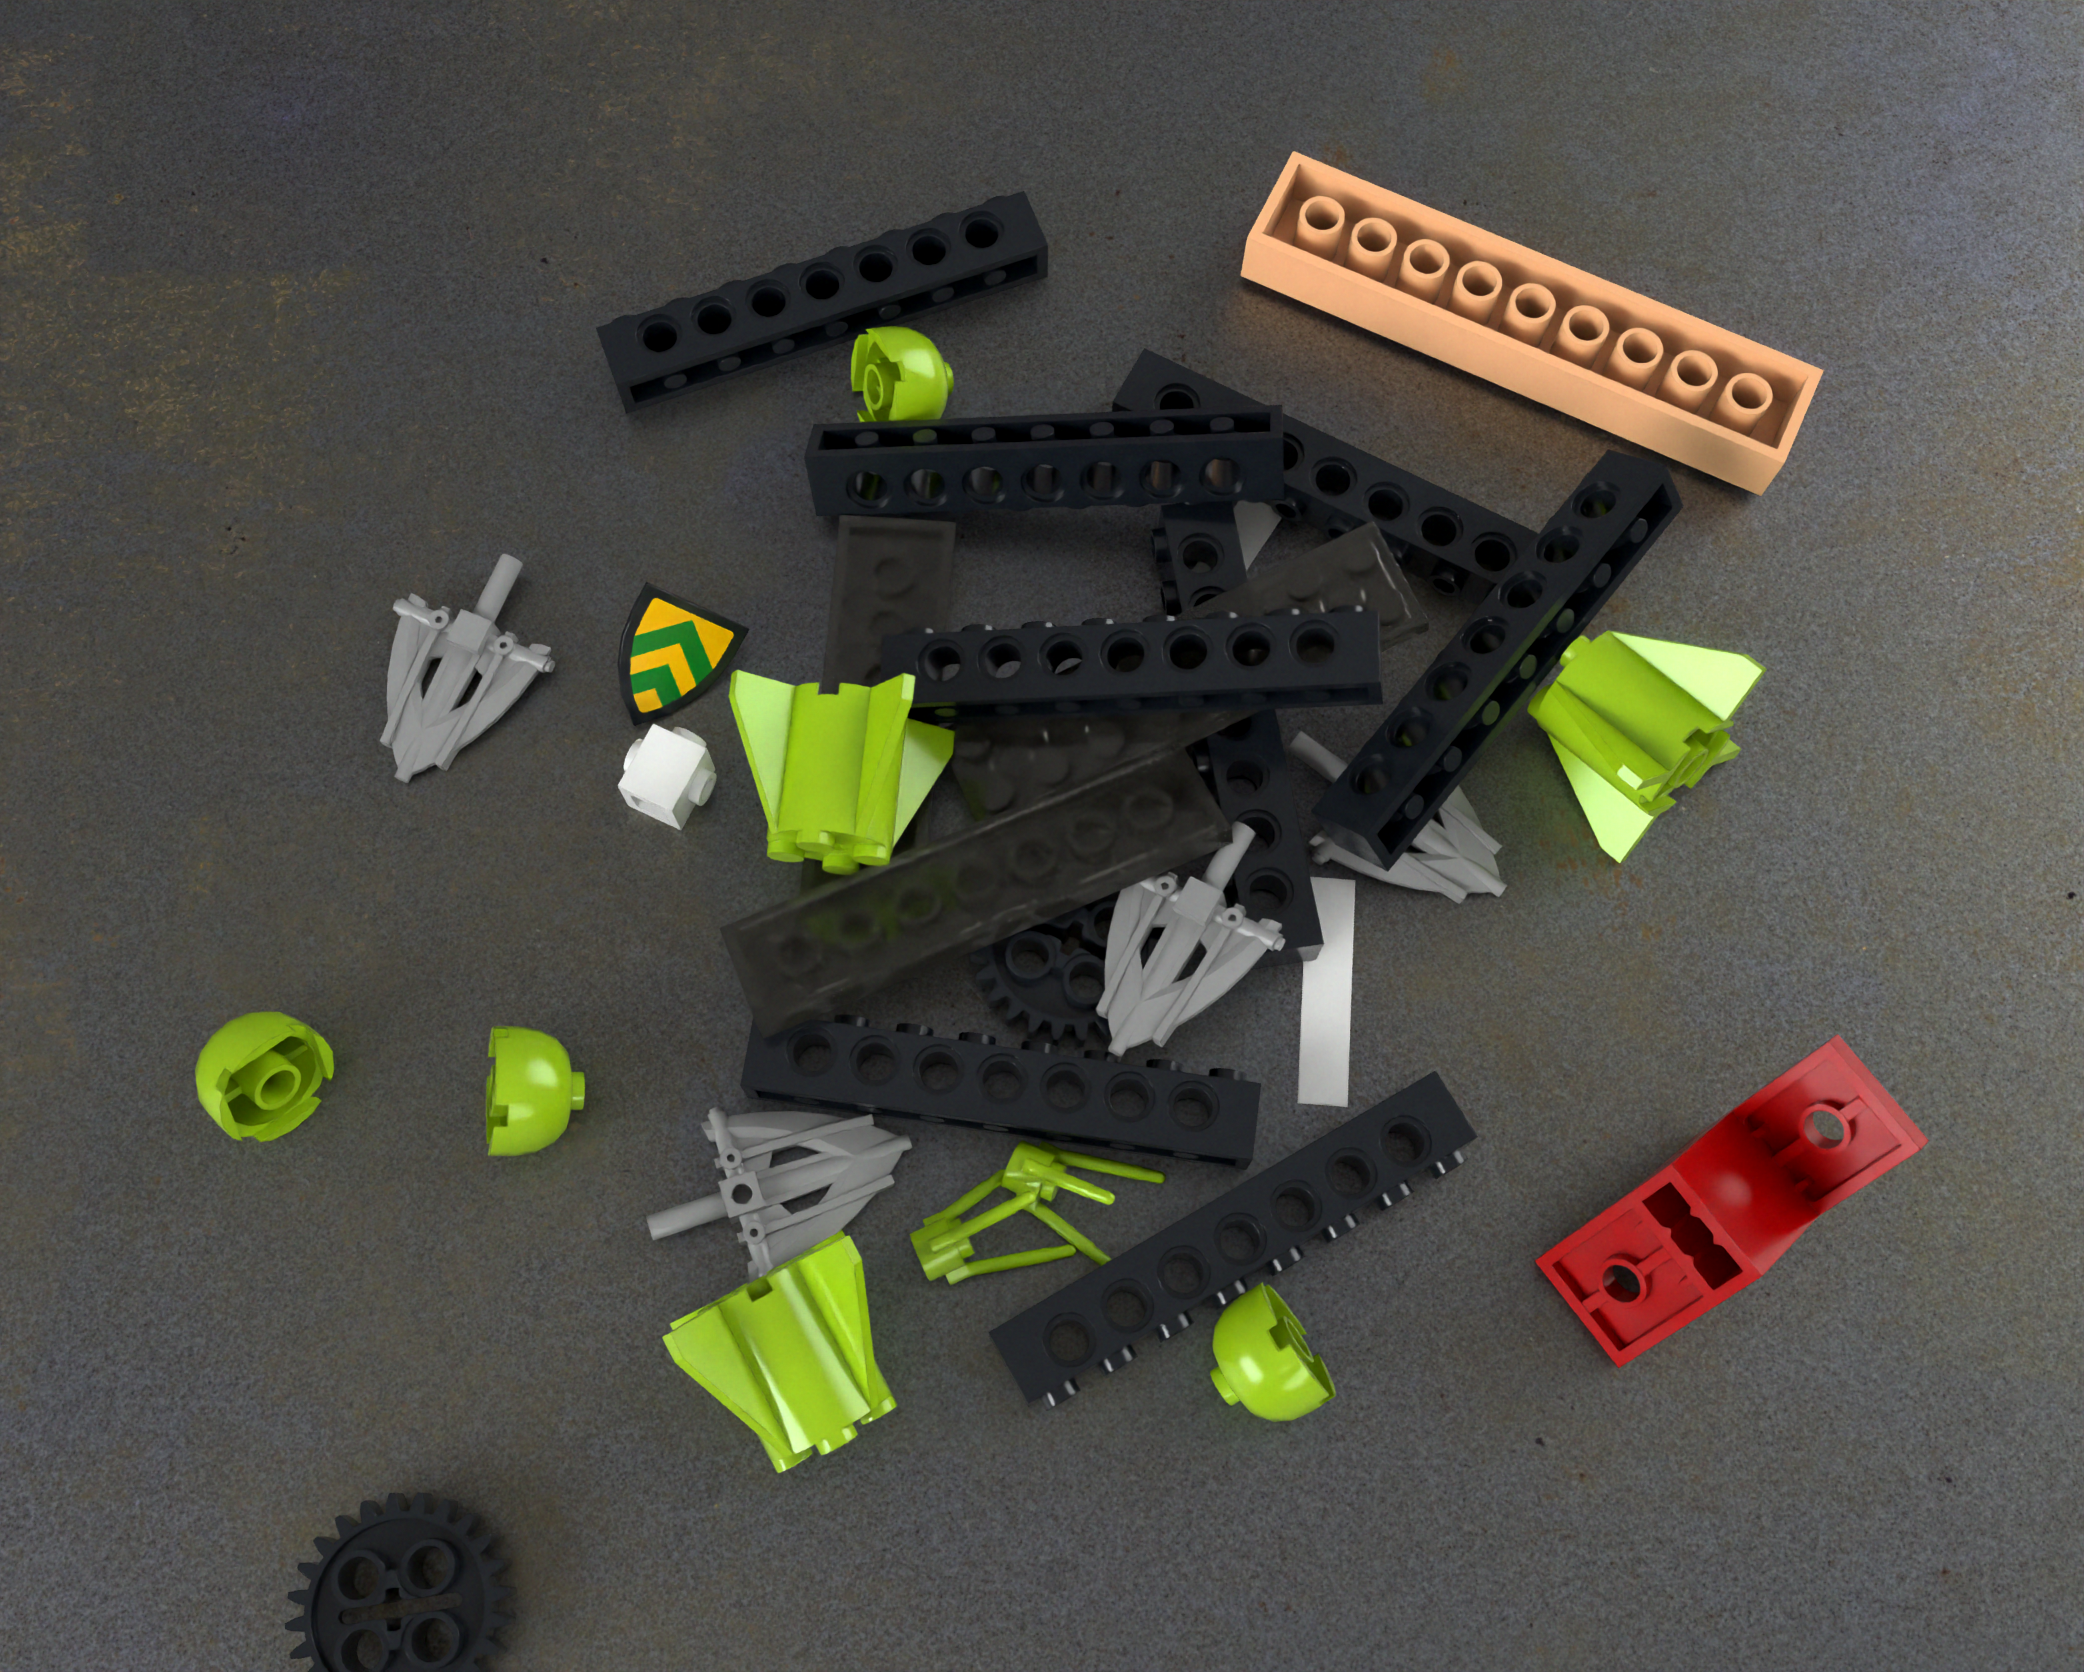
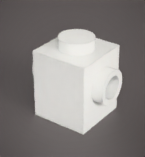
(668, 775)

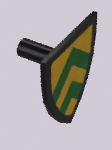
(671, 653)

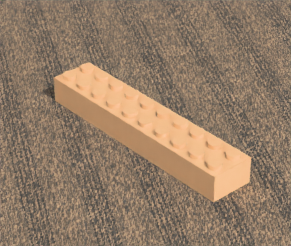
(1530, 323)

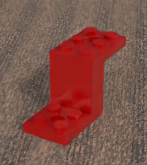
(1730, 1201)

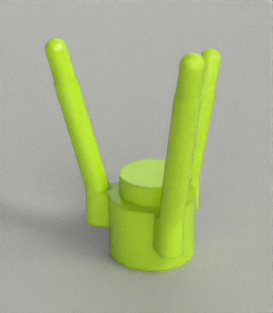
(1043, 1173)
(946, 1241)

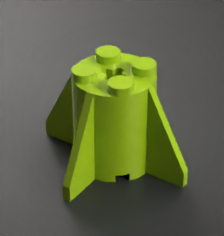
(1638, 722)
(838, 768)
(791, 1353)

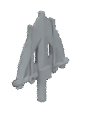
(429, 727)
(1452, 857)
(1149, 1000)
(850, 1159)

